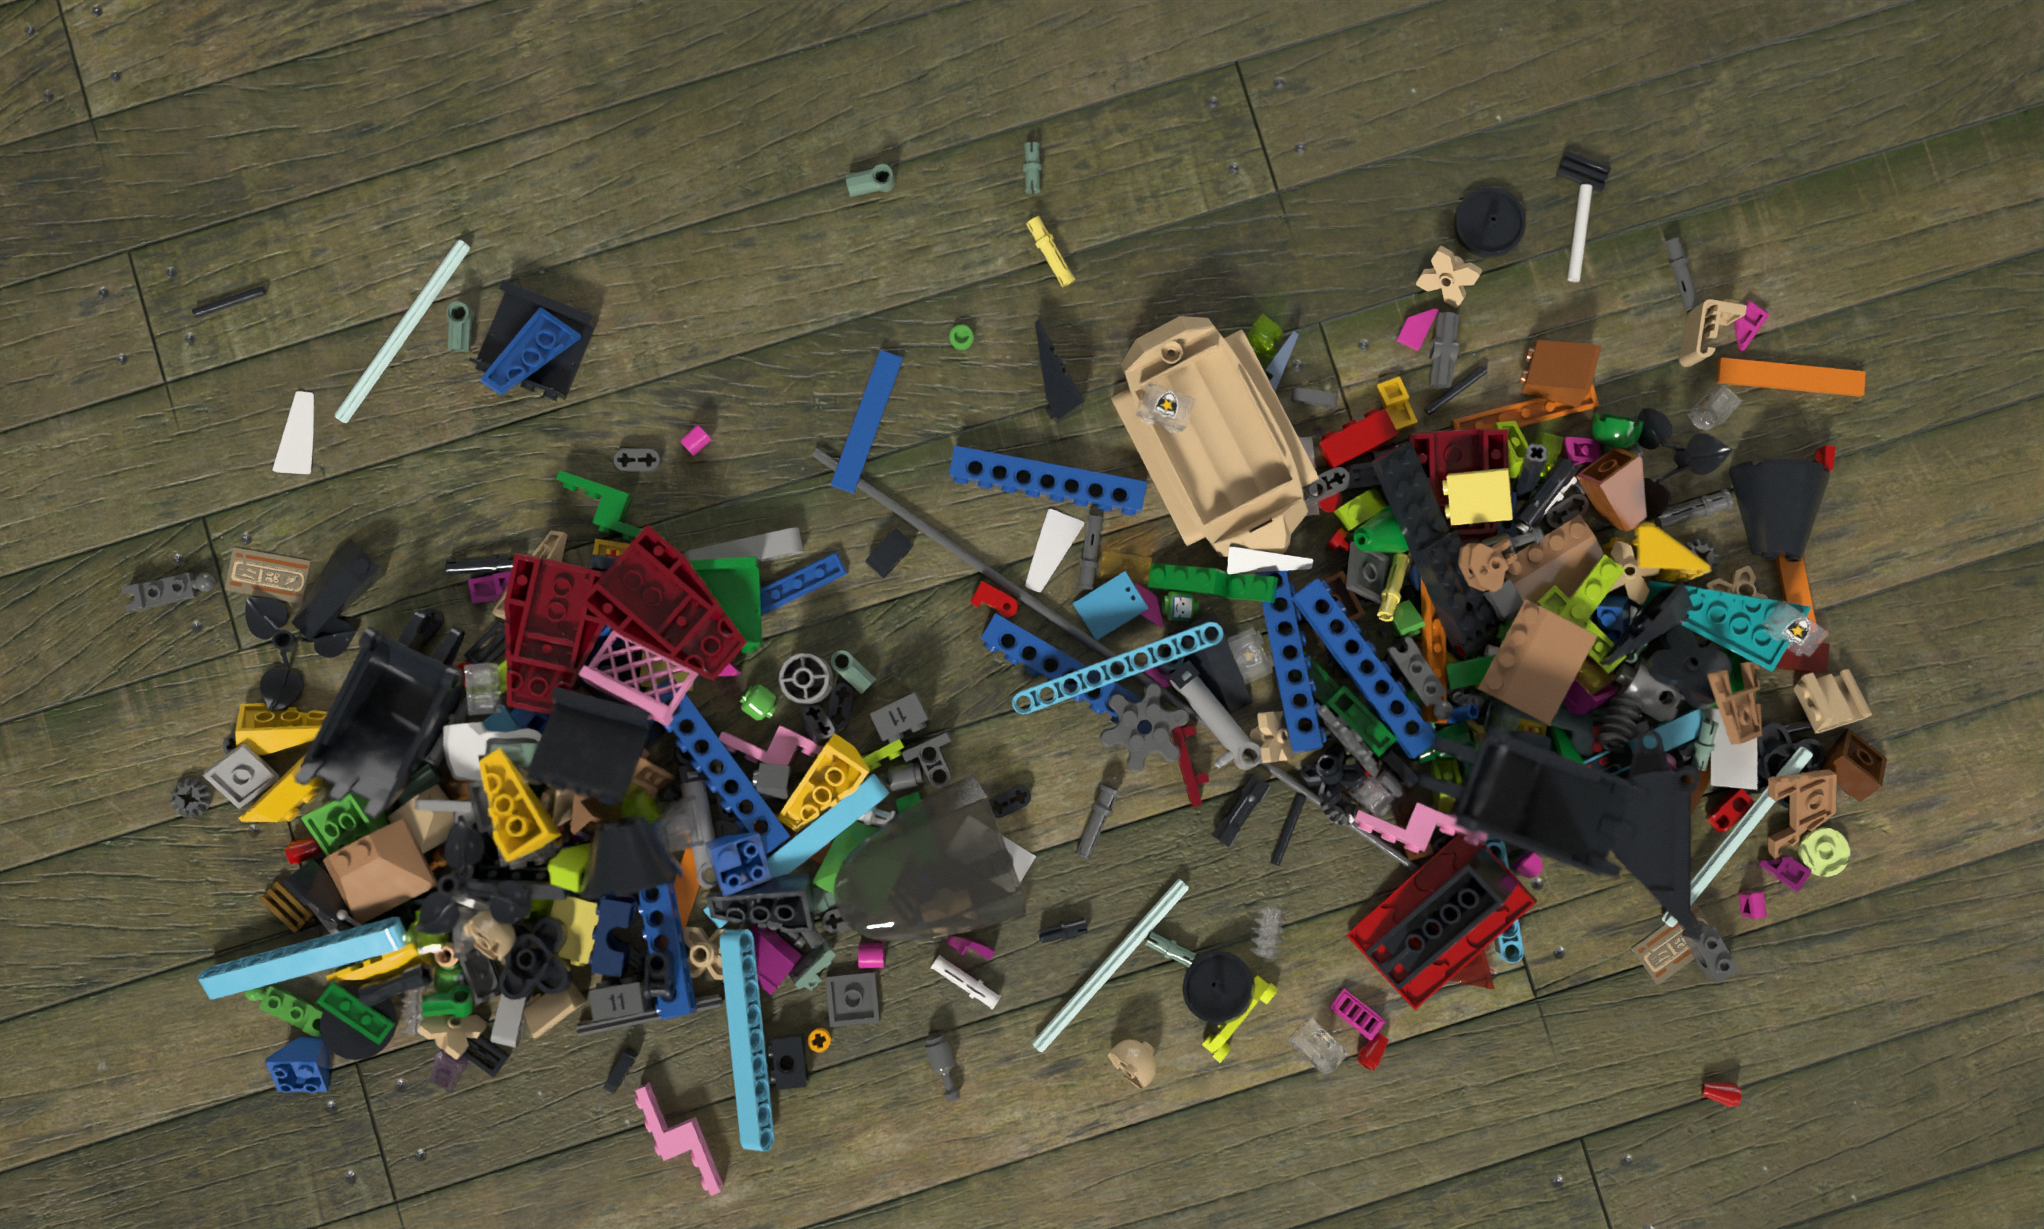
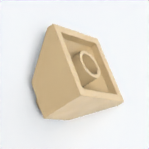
(427, 827)

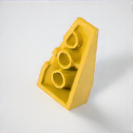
(275, 730)
(829, 780)
(516, 812)
(385, 965)

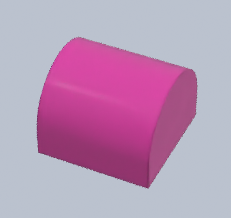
(695, 440)
(1528, 865)
(1752, 904)
(871, 955)

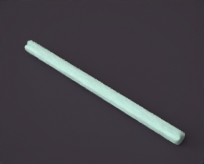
(402, 331)
(1740, 832)
(1110, 965)

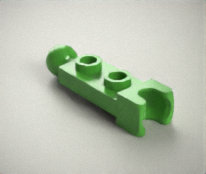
(288, 1008)

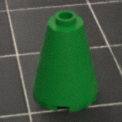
(1381, 534)

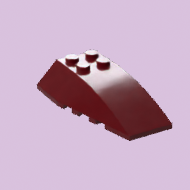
(1460, 452)
(665, 607)
(546, 629)

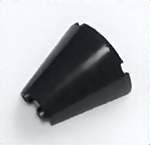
(1779, 504)

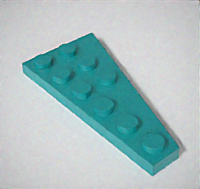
(1733, 621)

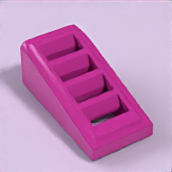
(1375, 1026)

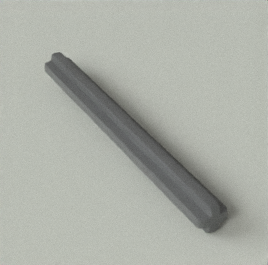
(590, 1026)

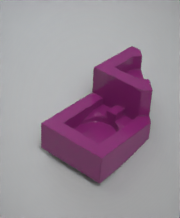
(488, 588)
(1787, 871)
(962, 944)

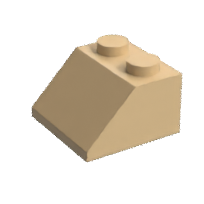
(550, 1009)

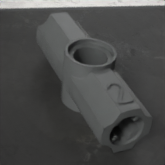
(1444, 350)

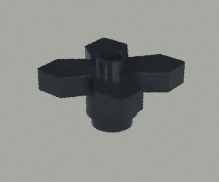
(1332, 774)

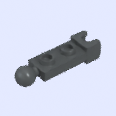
(167, 590)
(1421, 678)

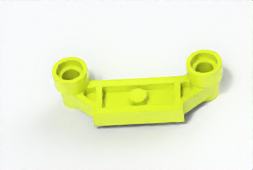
(1217, 1044)

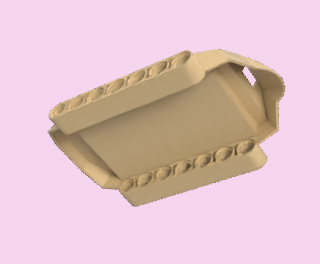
(1239, 450)

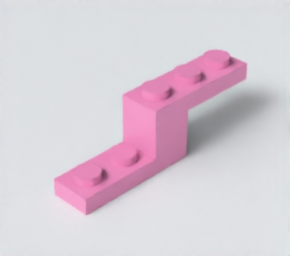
(781, 750)
(1418, 829)
(678, 1139)

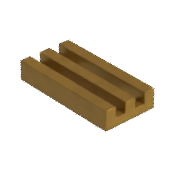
(278, 885)

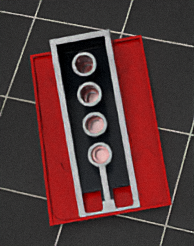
(1441, 919)

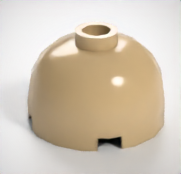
(491, 936)
(1135, 1061)

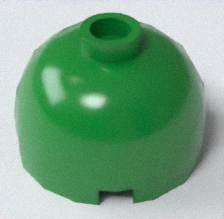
(1616, 430)

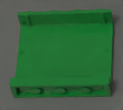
(737, 590)

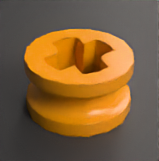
(815, 1047)

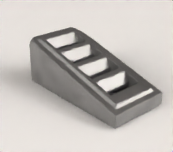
(1390, 782)

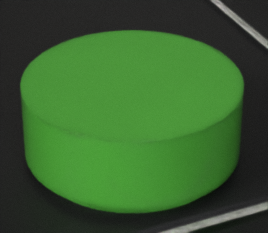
(961, 337)

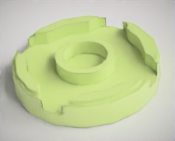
(1824, 851)

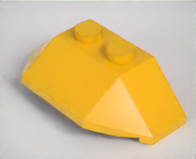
(283, 798)

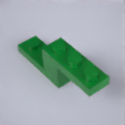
(612, 506)
(1212, 582)
(1344, 703)

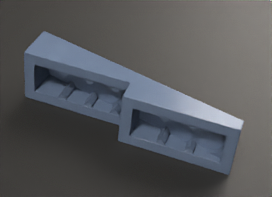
(1278, 364)

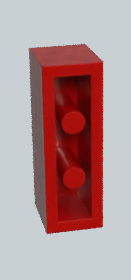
(1356, 438)

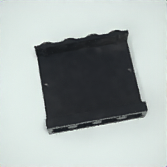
(512, 315)
(589, 747)

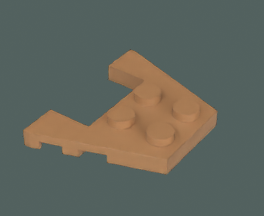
(1738, 709)
(1810, 804)

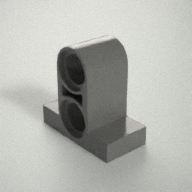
(931, 766)

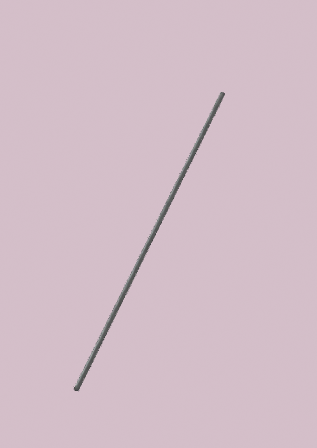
(1094, 645)

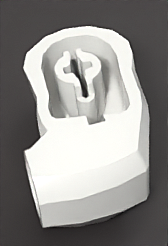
(472, 742)

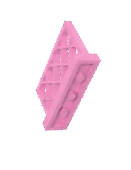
(632, 696)

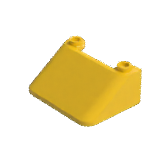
(1661, 551)

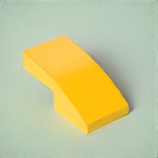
(1395, 401)

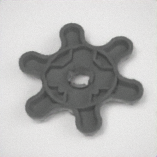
(1127, 732)
(1349, 739)

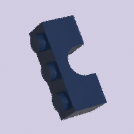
(608, 956)

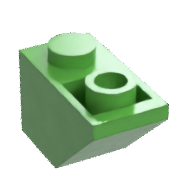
(1405, 620)

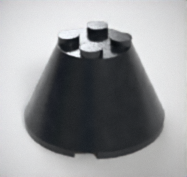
(627, 859)

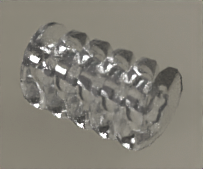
(1268, 932)
(414, 1010)

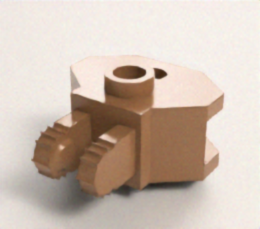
(1486, 564)

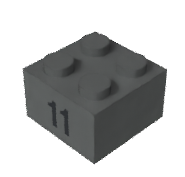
(900, 717)
(619, 998)

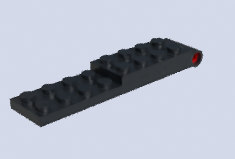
(1435, 551)

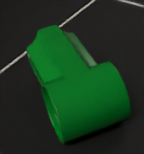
(448, 1002)

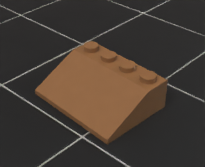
(1558, 560)
(1537, 662)

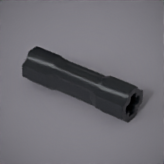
(1534, 462)
(1557, 478)
(1251, 795)
(410, 979)

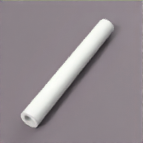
(1579, 233)

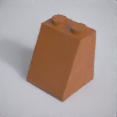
(1560, 371)
(1616, 488)

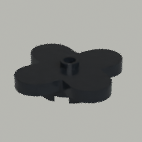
(1687, 666)
(1774, 752)
(536, 960)

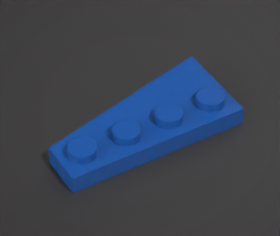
(530, 349)

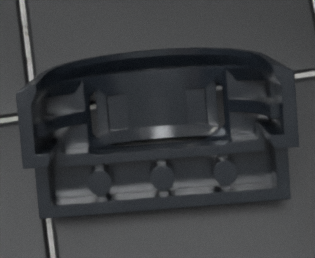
(533, 878)

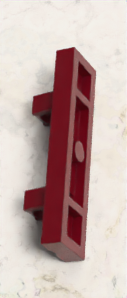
(1190, 780)

